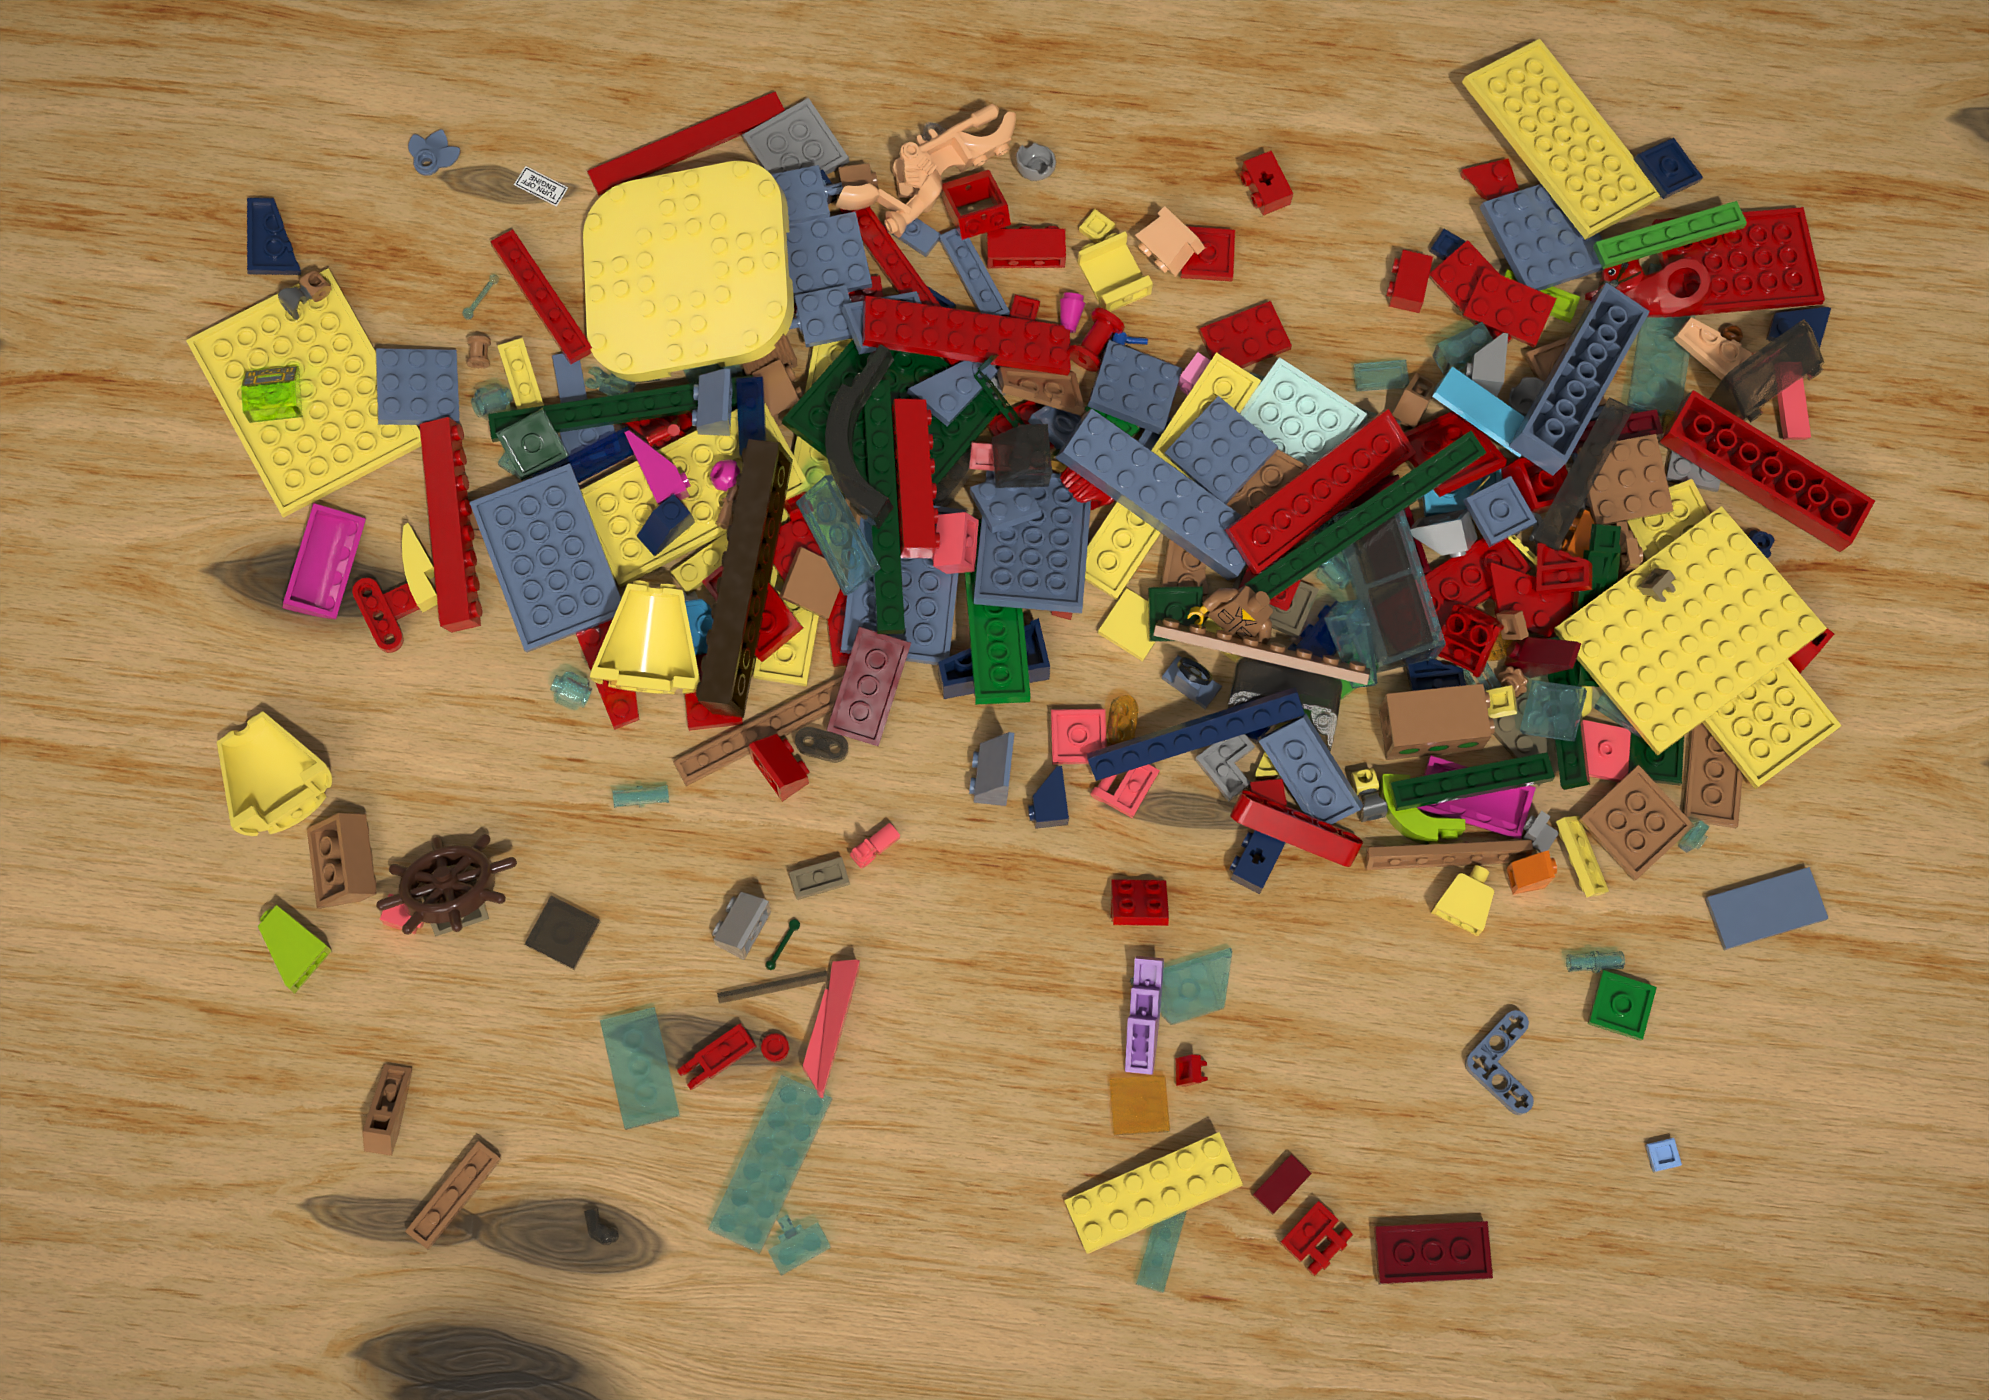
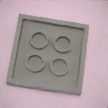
(796, 141)

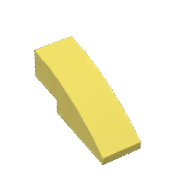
(418, 570)

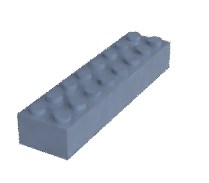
(1579, 379)
(1153, 491)

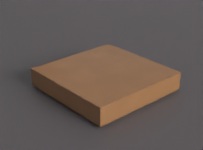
(810, 584)

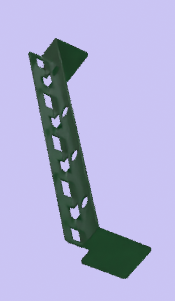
(989, 391)

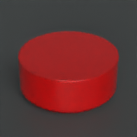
(775, 1047)

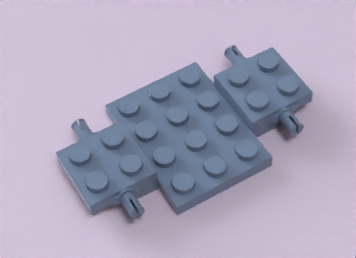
(823, 256)

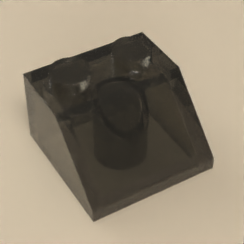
(1022, 457)

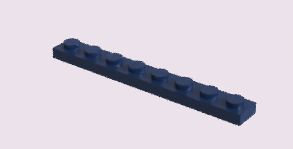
(1195, 734)

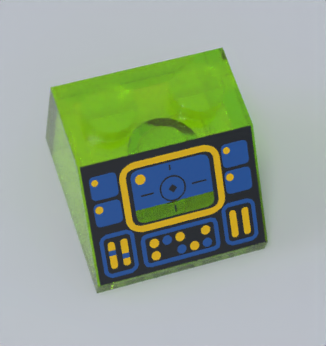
(271, 394)

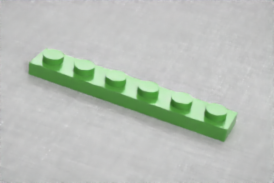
(1669, 234)

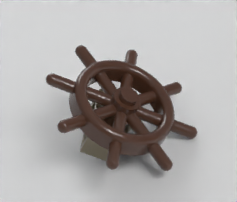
(451, 894)

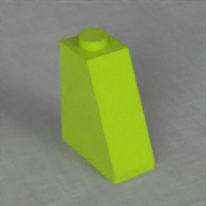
(292, 947)

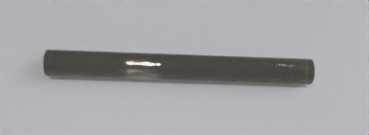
(771, 987)

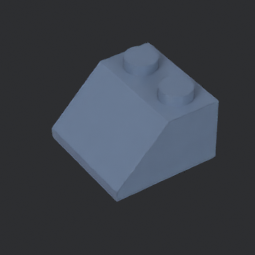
(714, 403)

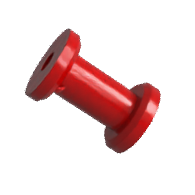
(1087, 352)

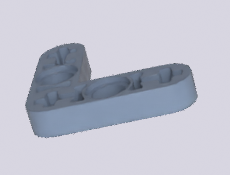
(1491, 1059)

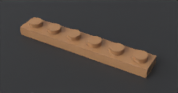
(1442, 855)

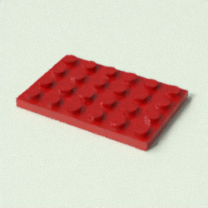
(1753, 267)

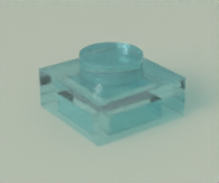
(1695, 837)

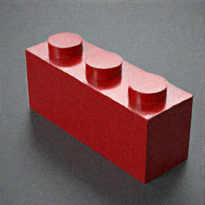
(1026, 248)

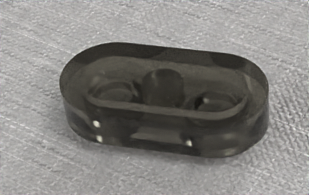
(823, 742)

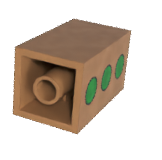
(1435, 721)

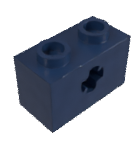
(1255, 875)

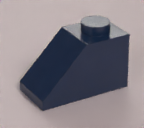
(665, 525)
(1050, 802)

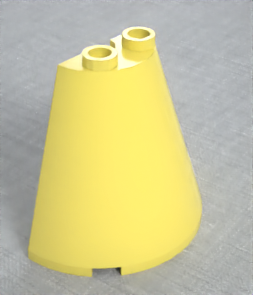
(648, 643)
(269, 777)

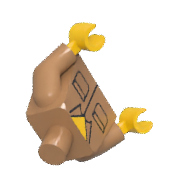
(1238, 612)

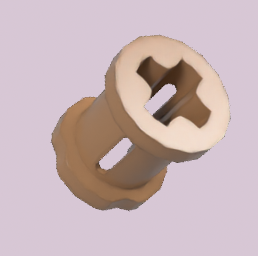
(478, 352)

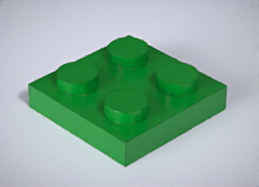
(1622, 1005)

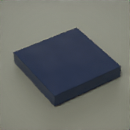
(1668, 168)

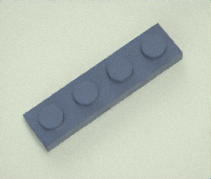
(973, 274)

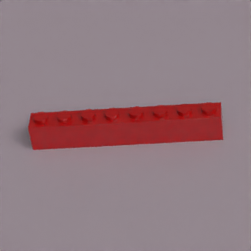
(449, 525)

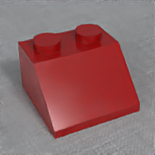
(1535, 484)
(779, 766)

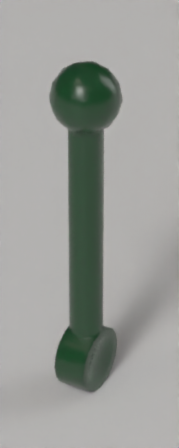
(794, 925)

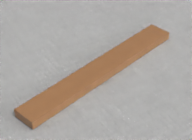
(779, 721)

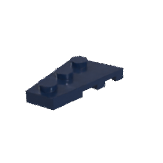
(267, 240)

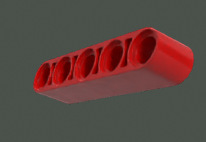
(1296, 828)

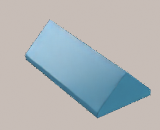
(1478, 407)

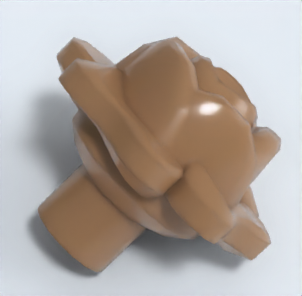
(1514, 678)

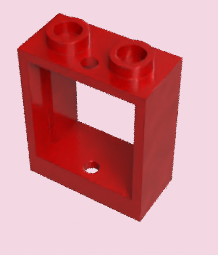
(982, 187)

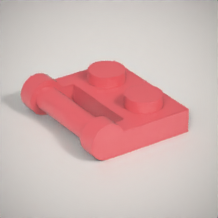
(1130, 792)

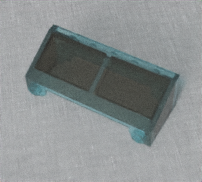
(1394, 594)

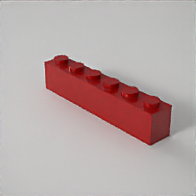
(914, 479)

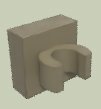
(1656, 583)

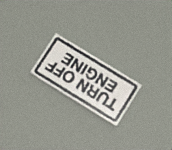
(540, 186)

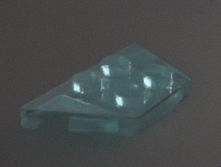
(1195, 987)

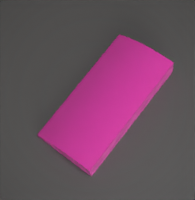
(323, 562)
(1498, 812)

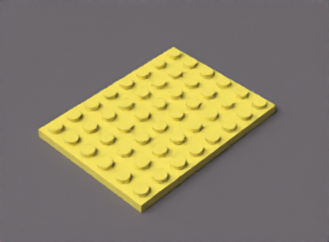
(337, 368)
(1703, 645)

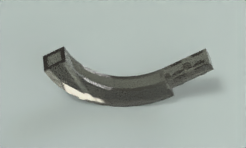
(839, 434)

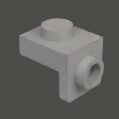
(1540, 832)

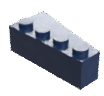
(957, 675)

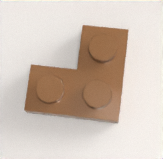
(1631, 554)

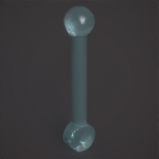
(468, 312)

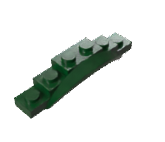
(1605, 557)

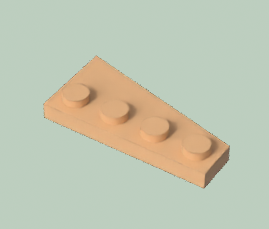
(1711, 348)

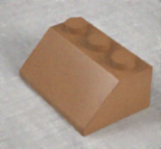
(341, 860)

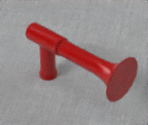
(677, 422)

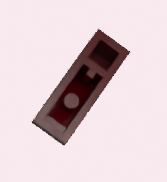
(1541, 655)

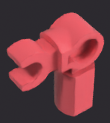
(878, 843)

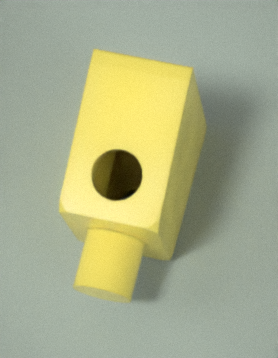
(1467, 901)

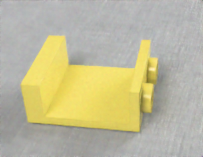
(1113, 272)

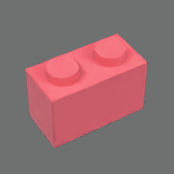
(957, 543)

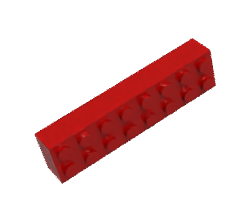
(1767, 471)

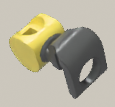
(1366, 784)

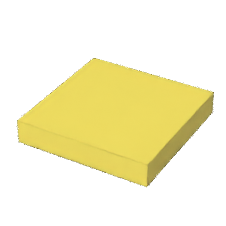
(1129, 625)

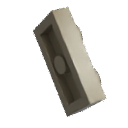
(819, 878)

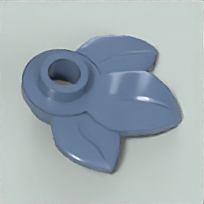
(434, 150)

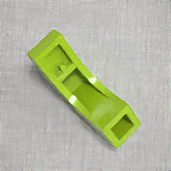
(1413, 822)

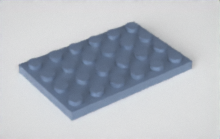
(547, 557)
(1038, 560)
(927, 602)

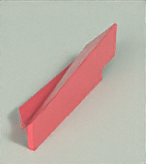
(830, 1023)

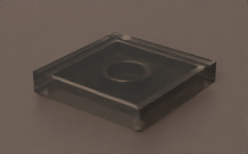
(562, 933)

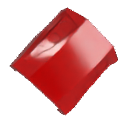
(1469, 638)

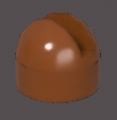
(1731, 336)

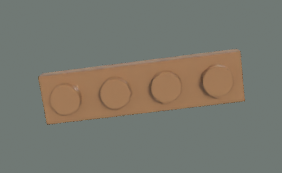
(453, 1195)

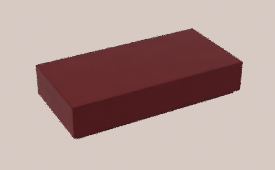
(1281, 1184)

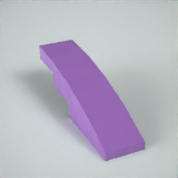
(1144, 1015)

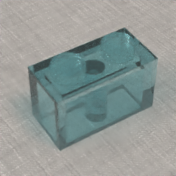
(1461, 348)

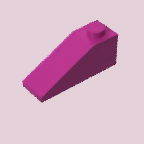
(659, 472)

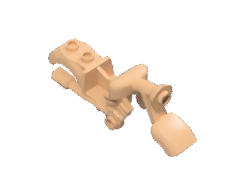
(921, 167)

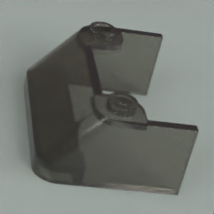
(1770, 372)
(1317, 692)

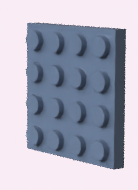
(1539, 239)

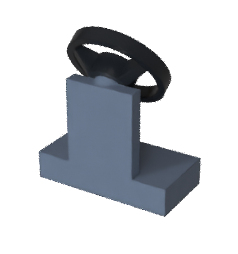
(1192, 680)

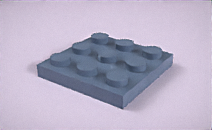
(416, 386)
(1135, 387)
(1221, 450)

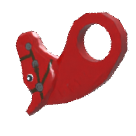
(1653, 290)

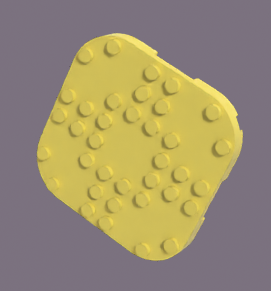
(687, 271)

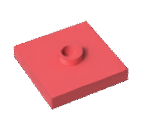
(1076, 734)
(1607, 750)

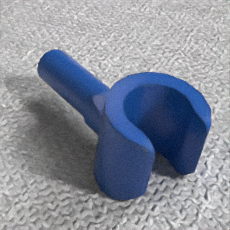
(1122, 338)

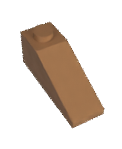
(386, 1110)

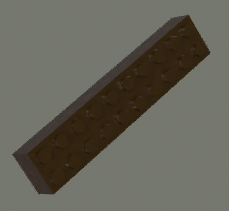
(744, 578)

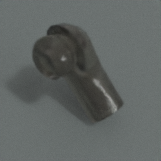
(599, 1231)

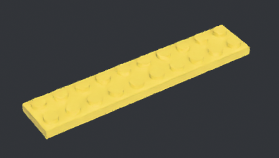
(1123, 536)

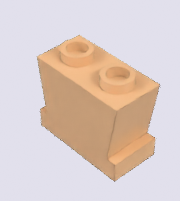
(1169, 242)

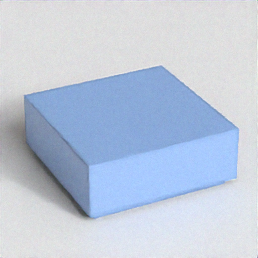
(1663, 1155)

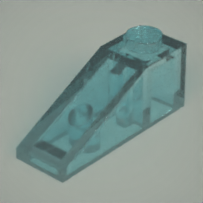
(1353, 636)

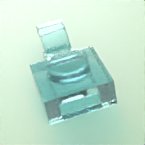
(609, 384)

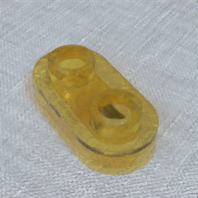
(1124, 722)

